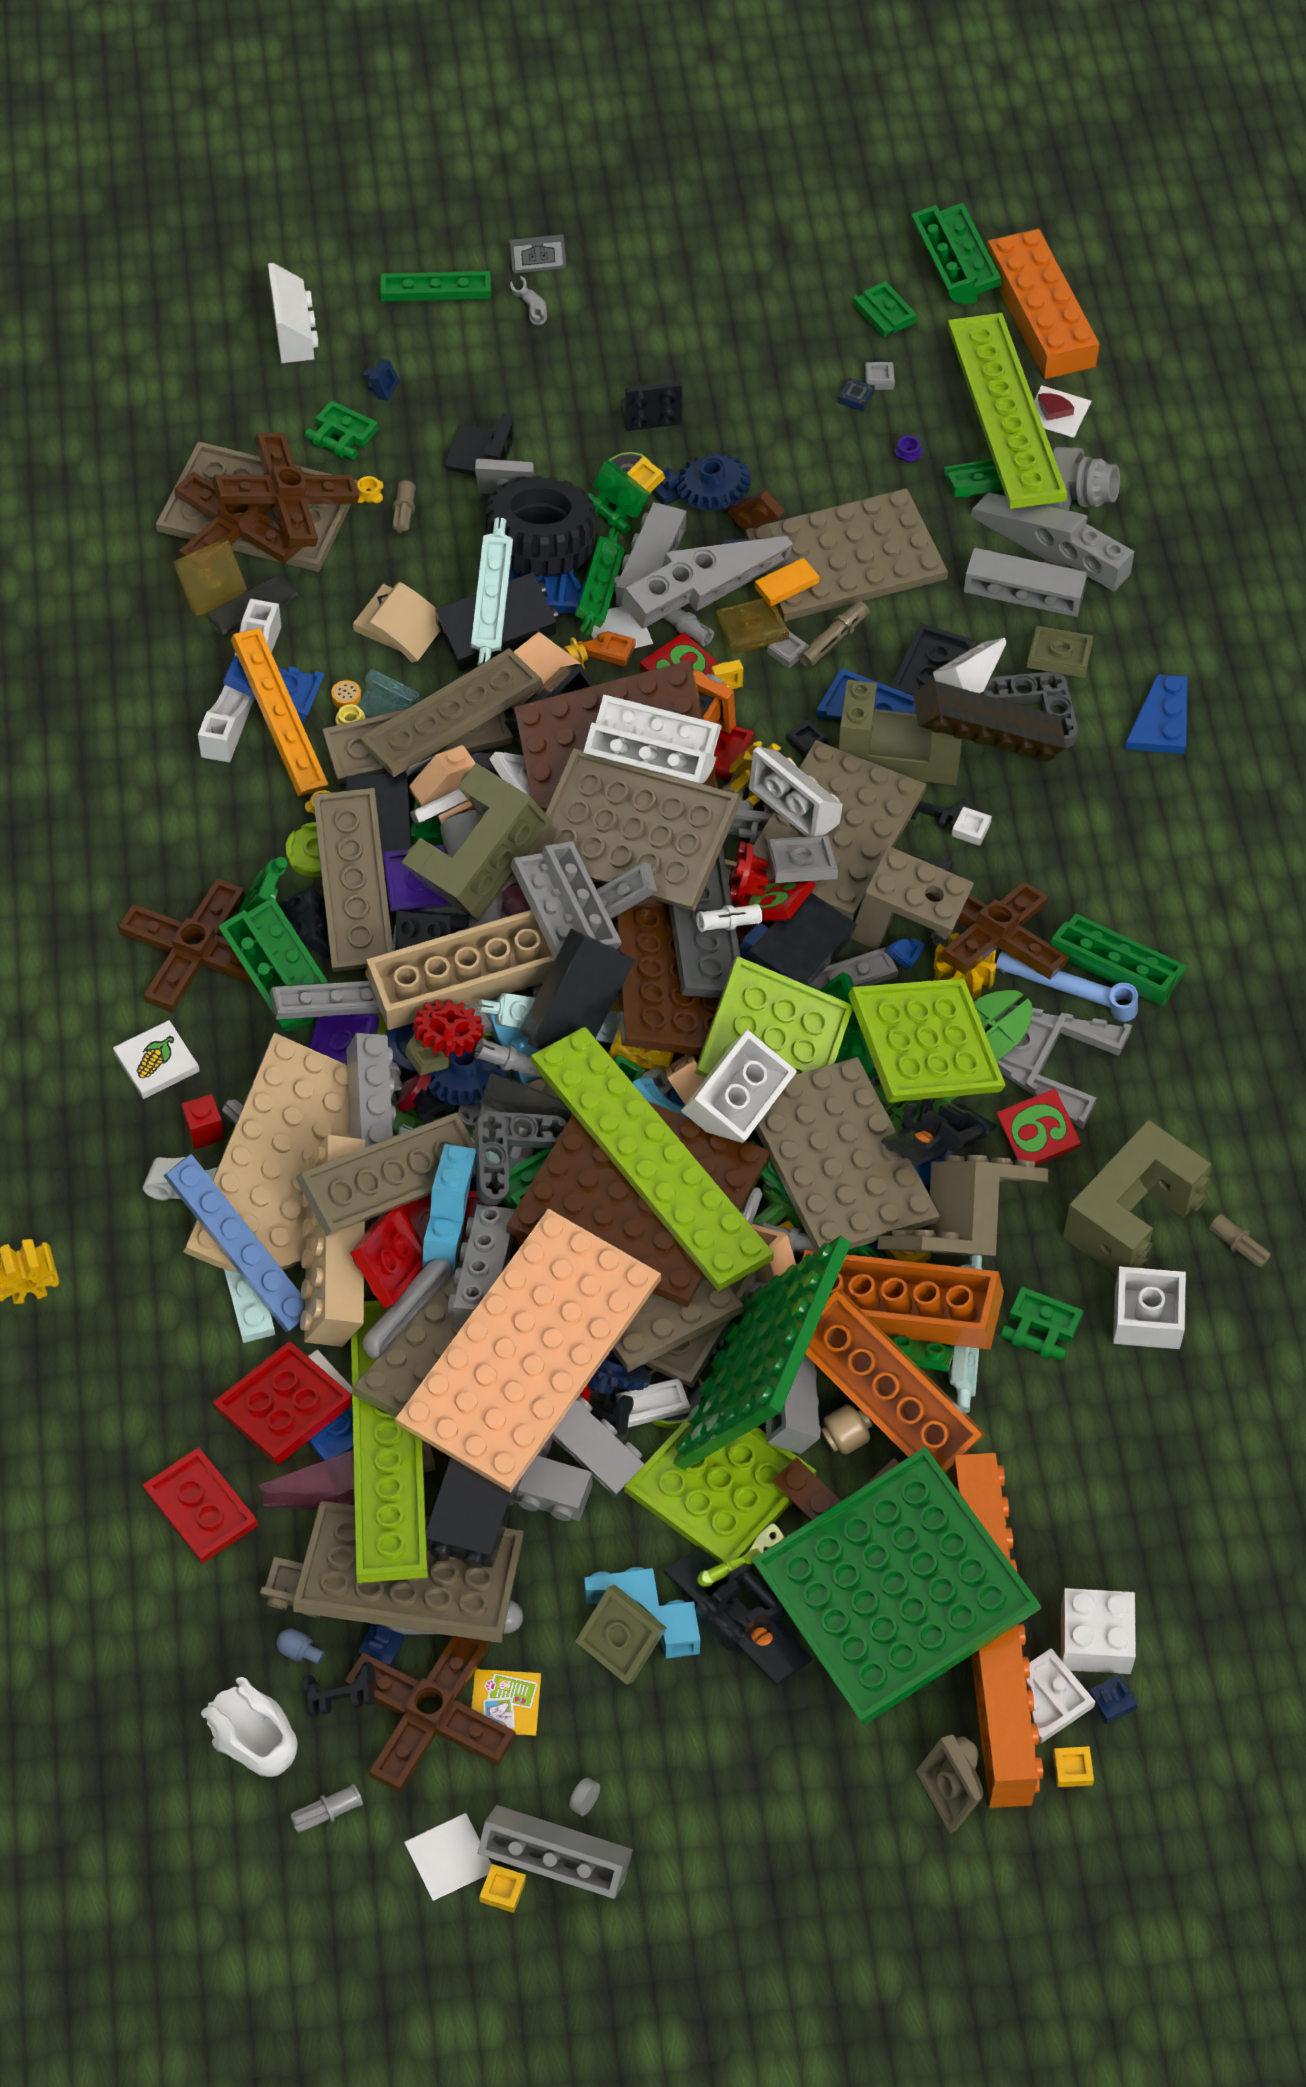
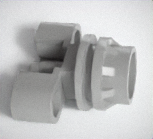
(1086, 478)

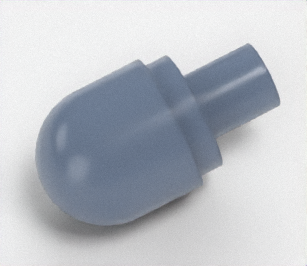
(298, 1646)

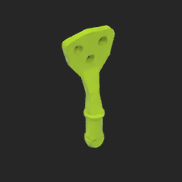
(721, 1571)

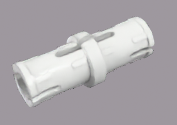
(729, 917)

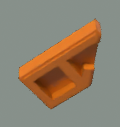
(610, 648)

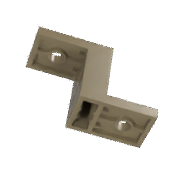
(900, 889)
(967, 1206)

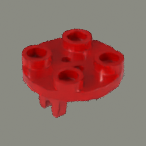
(746, 875)

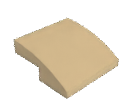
(405, 621)

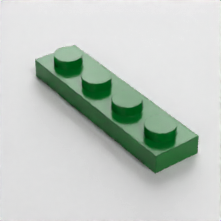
(435, 286)

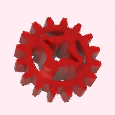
(448, 1028)

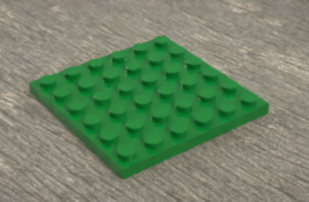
(761, 1354)
(895, 1585)

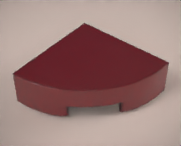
(1055, 406)
(410, 1090)

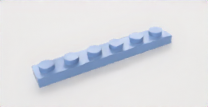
(237, 1241)

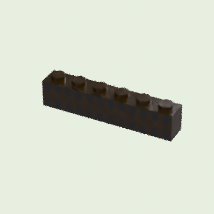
(989, 721)

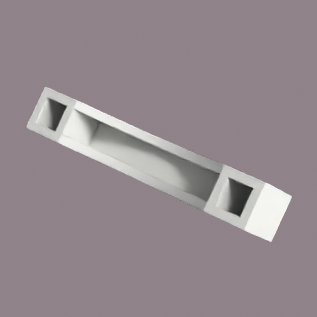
(228, 715)

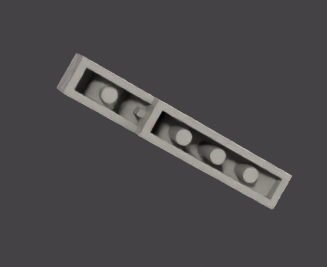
(1058, 538)
(724, 571)

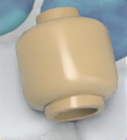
(846, 1429)

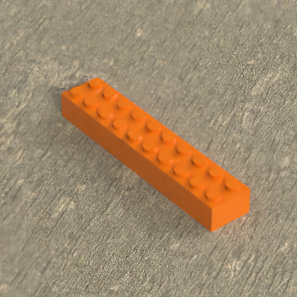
(998, 1667)

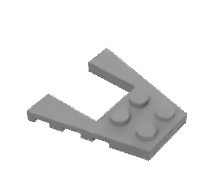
(1028, 1057)

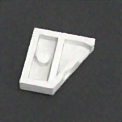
(1057, 1695)

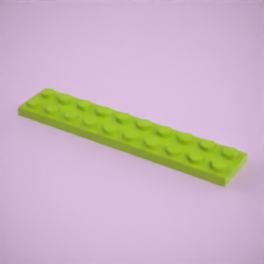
(1007, 411)
(652, 1159)
(386, 1482)

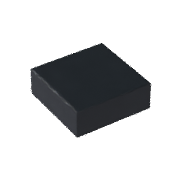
(804, 736)

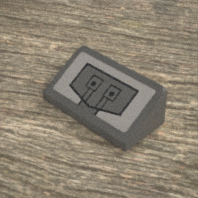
(537, 254)

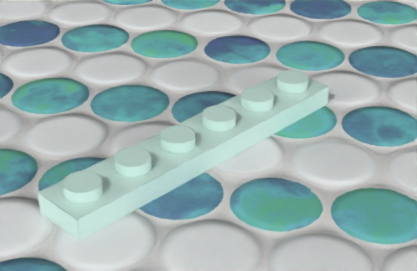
(251, 1314)

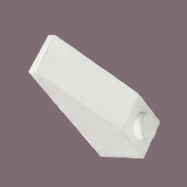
(972, 668)

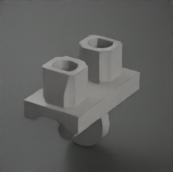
(750, 822)

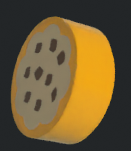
(345, 693)

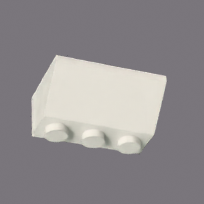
(292, 315)
(793, 793)
(739, 1089)

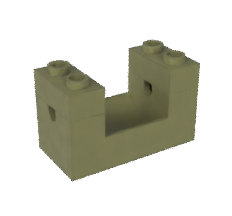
(895, 738)
(483, 862)
(1149, 1163)

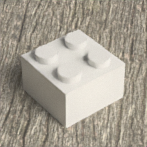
(1149, 1307)
(1098, 1630)

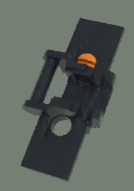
(936, 1132)
(735, 1626)

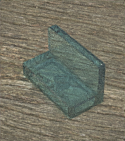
(385, 695)

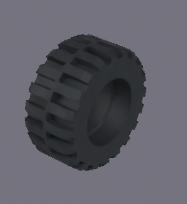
(548, 524)

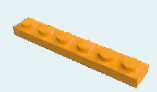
(279, 712)

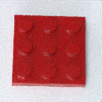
(283, 1402)

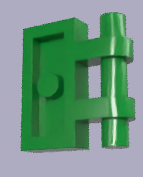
(345, 423)
(620, 489)
(264, 885)
(1045, 1315)

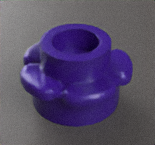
(908, 448)

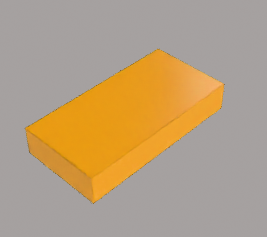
(787, 582)

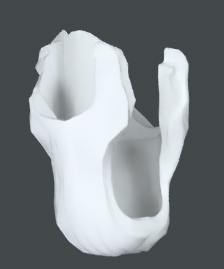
(251, 1729)

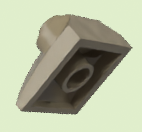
(952, 1779)

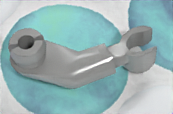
(536, 304)

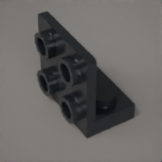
(652, 406)
(480, 443)
(308, 918)
(421, 926)

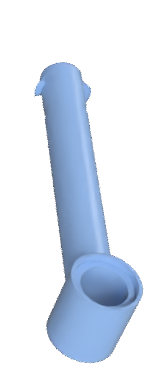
(1078, 987)

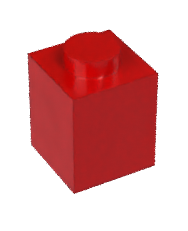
(203, 1121)

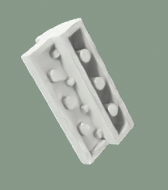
(653, 739)

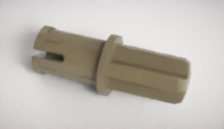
(403, 506)
(1239, 1240)

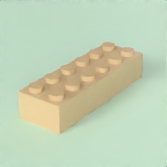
(460, 967)
(332, 1281)

